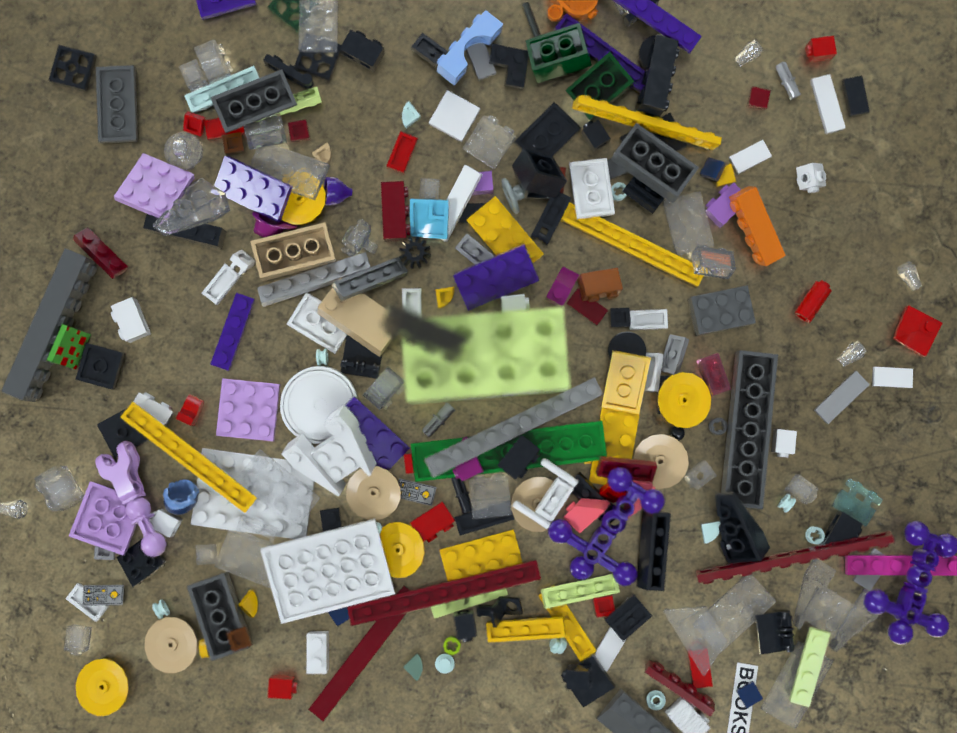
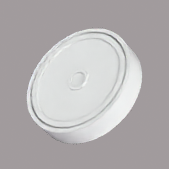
(311, 399)

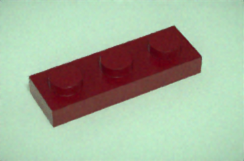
(100, 252)
(639, 469)

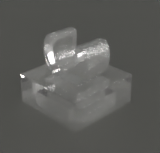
(206, 554)

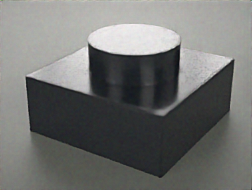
(619, 317)

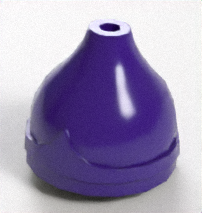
(335, 191)

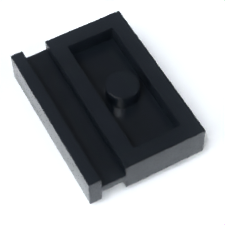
(643, 195)
(628, 617)

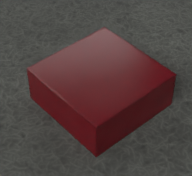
(759, 98)
(298, 130)

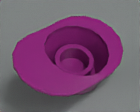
(267, 227)

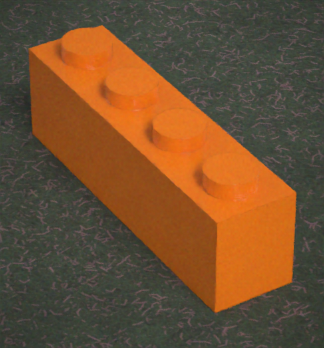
(757, 226)

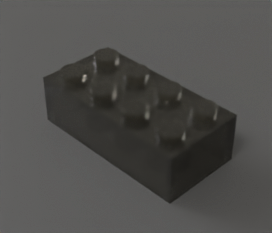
(425, 333)

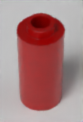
(813, 301)

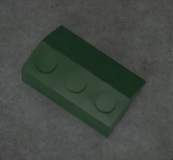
(558, 53)

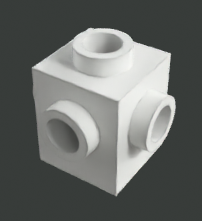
(811, 177)

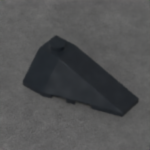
(740, 533)

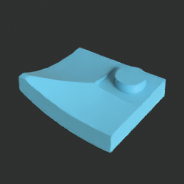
(429, 218)

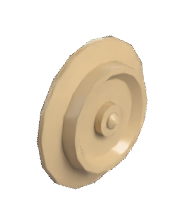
(669, 456)
(530, 494)
(373, 495)
(171, 645)

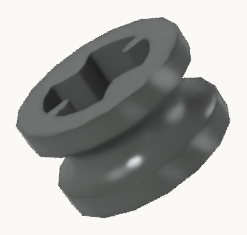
(717, 420)

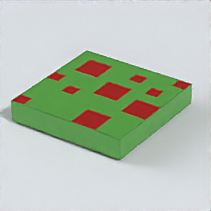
(68, 347)

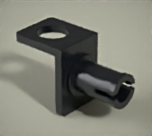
(499, 609)

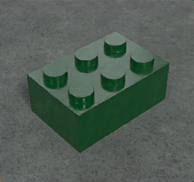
(603, 81)

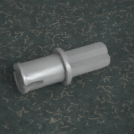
(788, 80)
(438, 419)

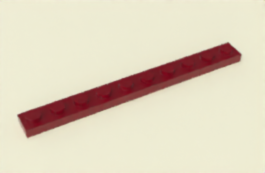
(802, 556)
(444, 593)

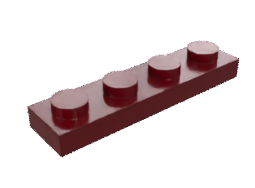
(686, 691)

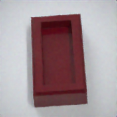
(590, 310)

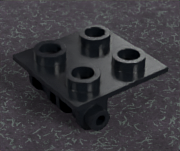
(359, 360)
(138, 565)
(775, 632)

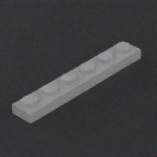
(312, 279)

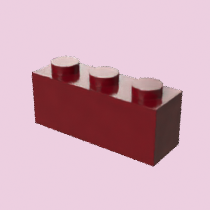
(395, 211)

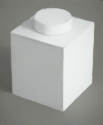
(783, 442)
(165, 522)

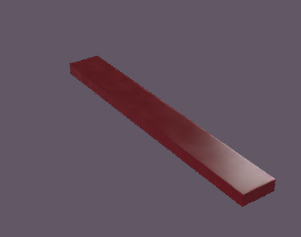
(355, 664)

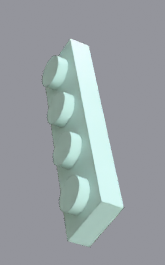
(200, 99)

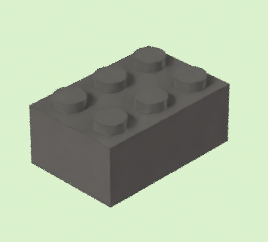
(721, 310)

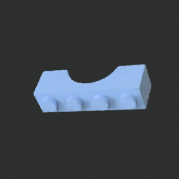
(484, 30)

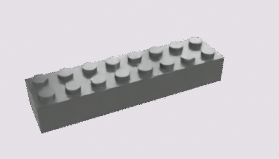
(56, 308)
(749, 426)

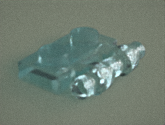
(854, 507)

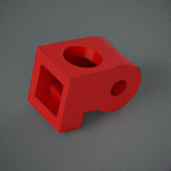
(191, 410)

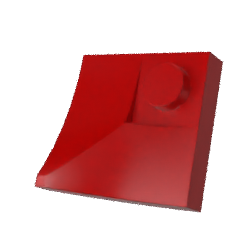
(917, 331)

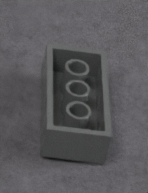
(654, 163)
(217, 612)

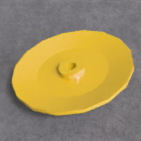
(302, 209)
(684, 400)
(402, 548)
(102, 687)

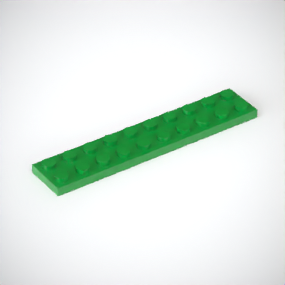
(557, 444)

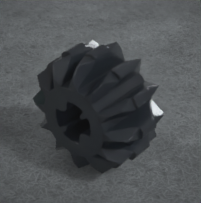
(408, 256)

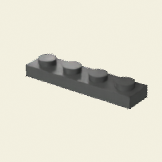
(369, 278)

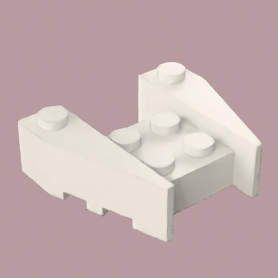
(335, 456)

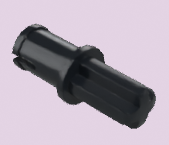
(462, 495)

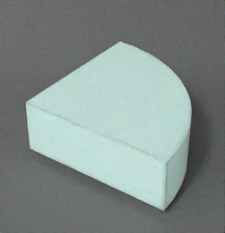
(409, 115)
(710, 531)

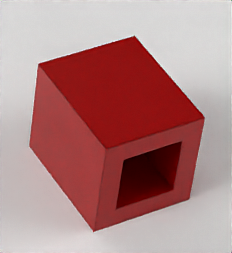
(821, 48)
(282, 687)

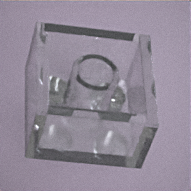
(59, 488)

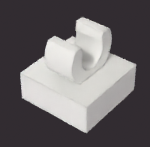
(242, 260)

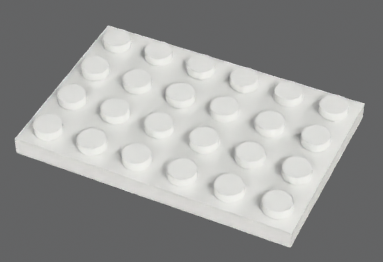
(217, 512)
(327, 571)

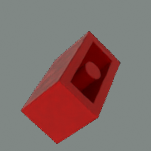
(433, 521)

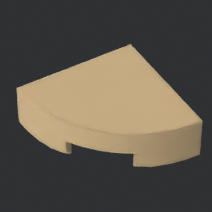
(323, 153)

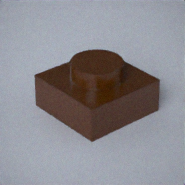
(233, 143)
(239, 638)

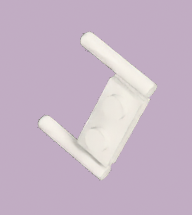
(553, 499)

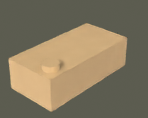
(293, 252)
(358, 318)

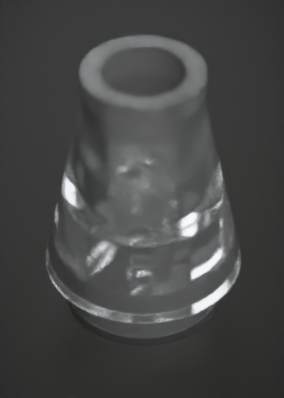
(750, 52)
(909, 275)
(852, 353)
(14, 508)

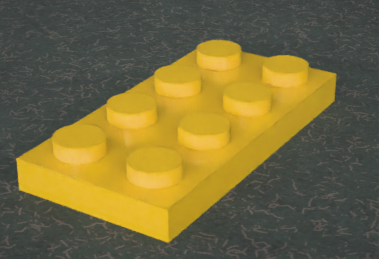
(501, 230)
(619, 435)
(481, 555)

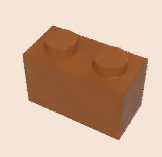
(600, 284)

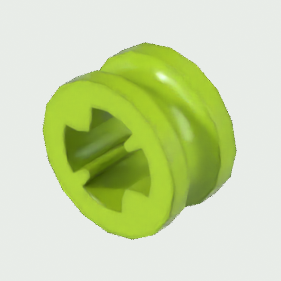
(449, 651)

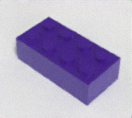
(496, 277)

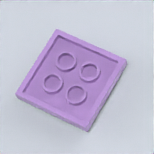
(153, 186)
(248, 409)
(103, 520)

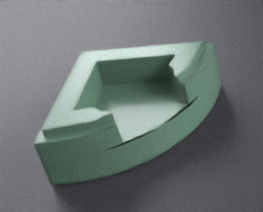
(414, 666)

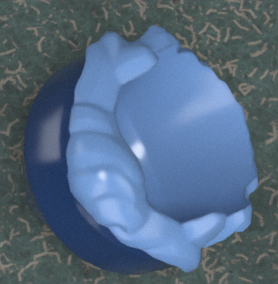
(180, 496)

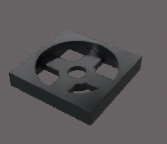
(332, 61)
(86, 71)

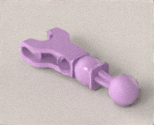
(131, 492)

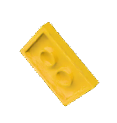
(625, 382)

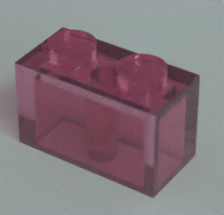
(713, 374)

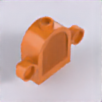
(578, 9)

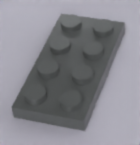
(116, 104)

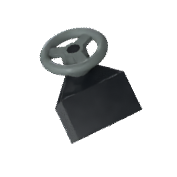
(536, 177)

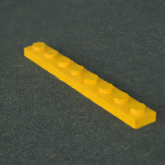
(652, 124)
(634, 245)
(188, 456)

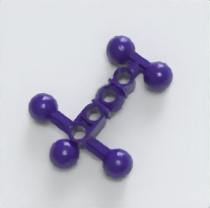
(583, 566)
(913, 594)

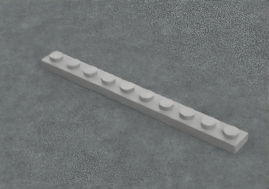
(513, 427)

